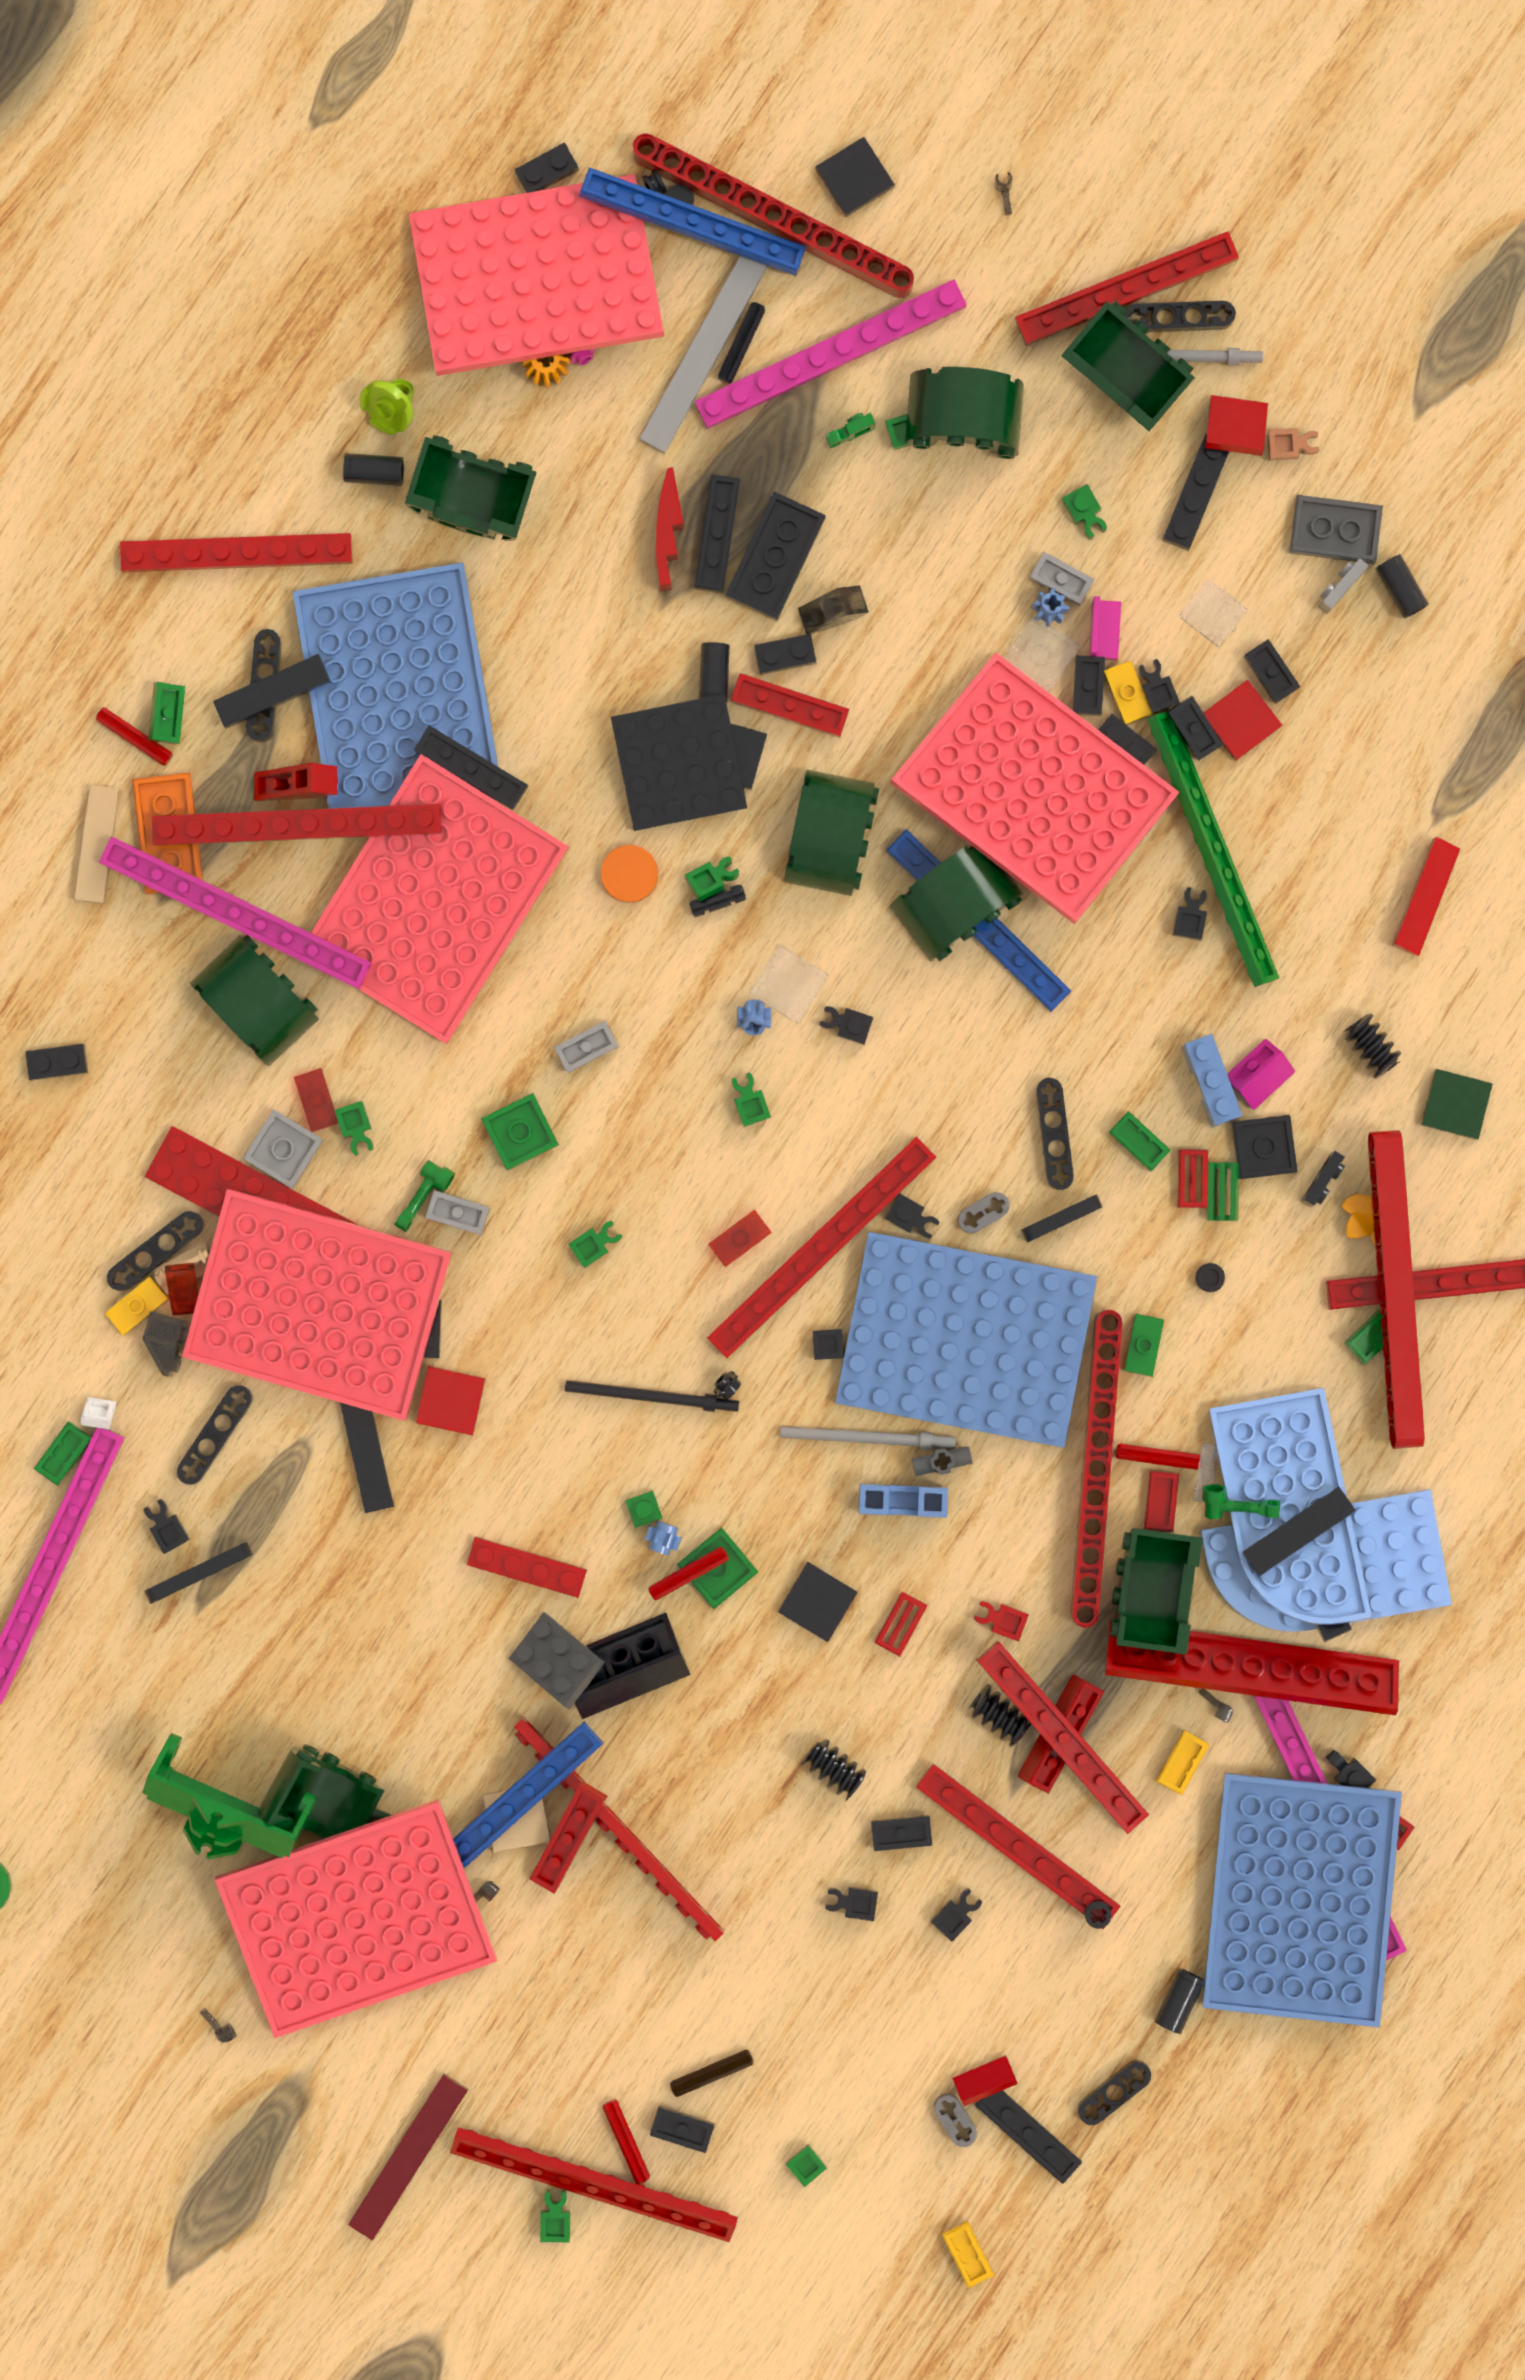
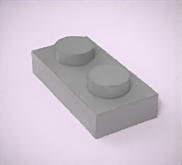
(1349, 575)
(1062, 578)
(586, 1047)
(457, 1212)

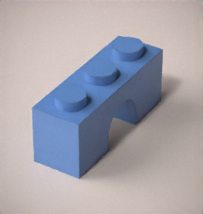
(1212, 1079)
(903, 1500)

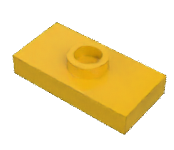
(1127, 692)
(136, 1306)
(1182, 1762)
(967, 2254)

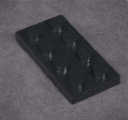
(775, 556)

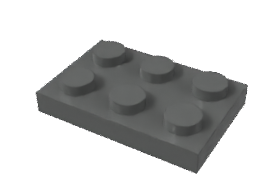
(556, 1660)

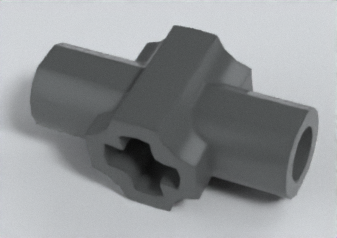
(926, 1465)

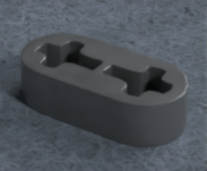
(988, 1218)
(949, 2123)

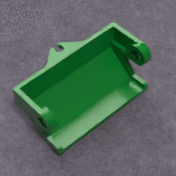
(215, 1816)

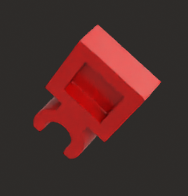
(1007, 1620)

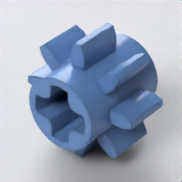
(1057, 606)
(754, 1017)
(663, 1538)

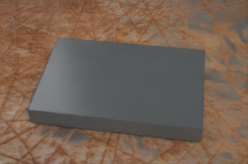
(1335, 529)

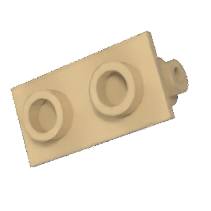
(197, 1255)

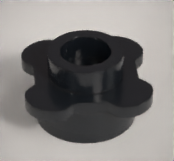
(727, 1385)

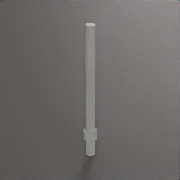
(1232, 356)
(924, 1440)

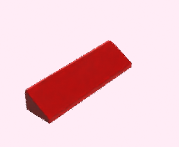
(1426, 896)
(1077, 1706)

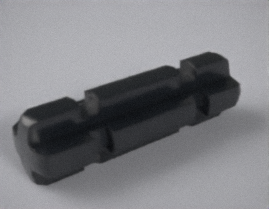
(718, 901)

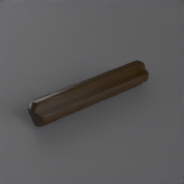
(711, 2073)

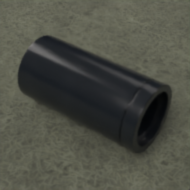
(373, 469)
(1402, 586)
(714, 669)
(1179, 2001)

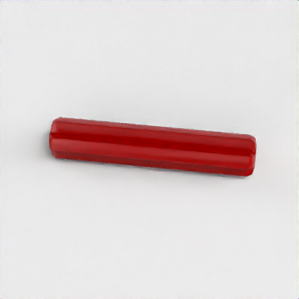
(134, 736)
(1157, 1456)
(688, 1573)
(626, 2141)

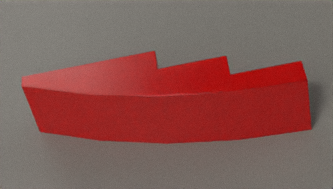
(668, 520)

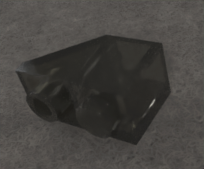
(833, 609)
(163, 1340)

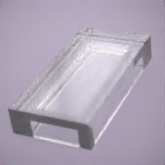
(1206, 1469)

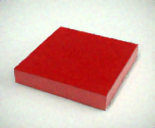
(1236, 425)
(1242, 720)
(450, 1400)

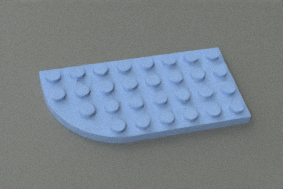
(1289, 1454)
(1396, 1552)

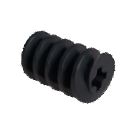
(1372, 1045)
(999, 1715)
(834, 1768)

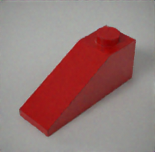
(296, 782)

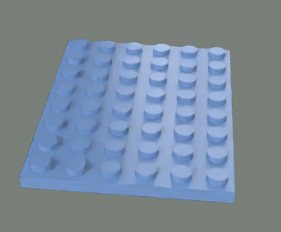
(396, 663)
(966, 1339)
(1302, 1899)

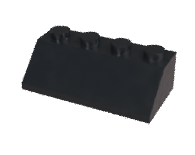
(634, 1664)

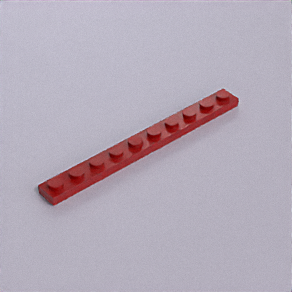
(296, 824)
(821, 1247)
(629, 1842)
(593, 2184)

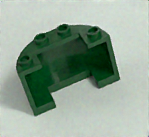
(1129, 365)
(965, 408)
(469, 492)
(830, 832)
(954, 901)
(255, 999)
(1155, 1590)
(343, 1795)

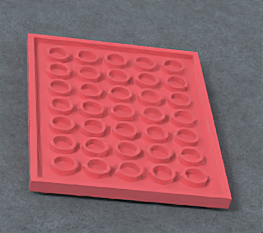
(532, 278)
(1034, 788)
(442, 904)
(316, 1304)
(356, 1918)

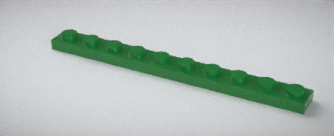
(1213, 850)

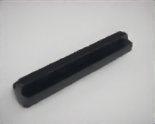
(741, 342)

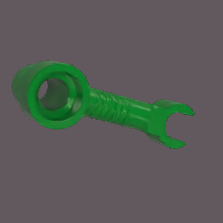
(433, 1177)
(1215, 1502)

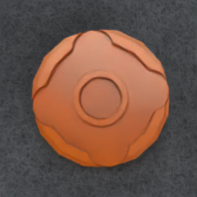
(629, 873)

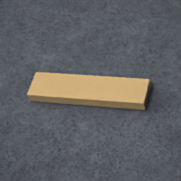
(98, 829)

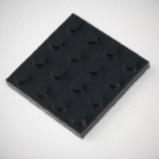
(679, 762)

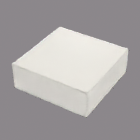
(98, 1413)

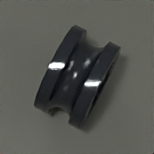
(654, 182)
(1097, 1923)

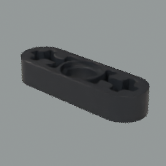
(1061, 1218)
(1114, 2105)

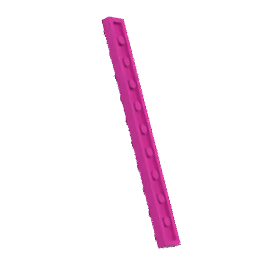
(830, 354)
(235, 912)
(56, 1553)
(1304, 1767)

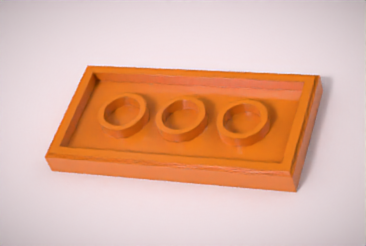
(165, 797)

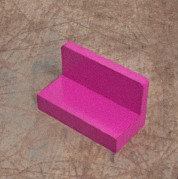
(1105, 629)
(1260, 1073)

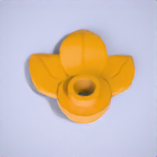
(1361, 1219)

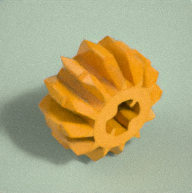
(536, 369)

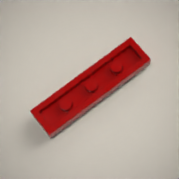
(789, 705)
(526, 1567)
(568, 1837)

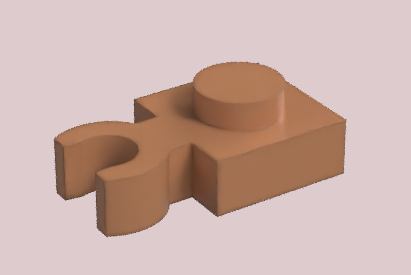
(1286, 444)

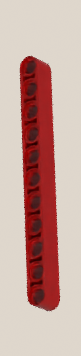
(767, 203)
(1396, 1289)
(1100, 1482)

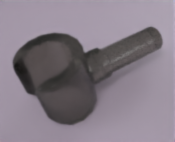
(1004, 189)
(1223, 1712)
(487, 1890)
(224, 2033)

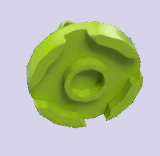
(388, 405)

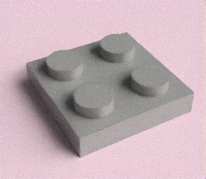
(283, 1149)

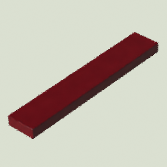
(408, 2157)

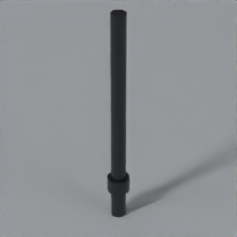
(708, 1402)

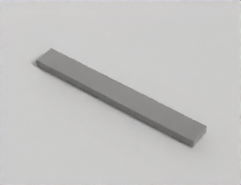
(702, 353)

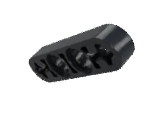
(1178, 311)
(274, 650)
(1050, 1134)
(157, 1253)
(218, 1437)
(198, 1572)

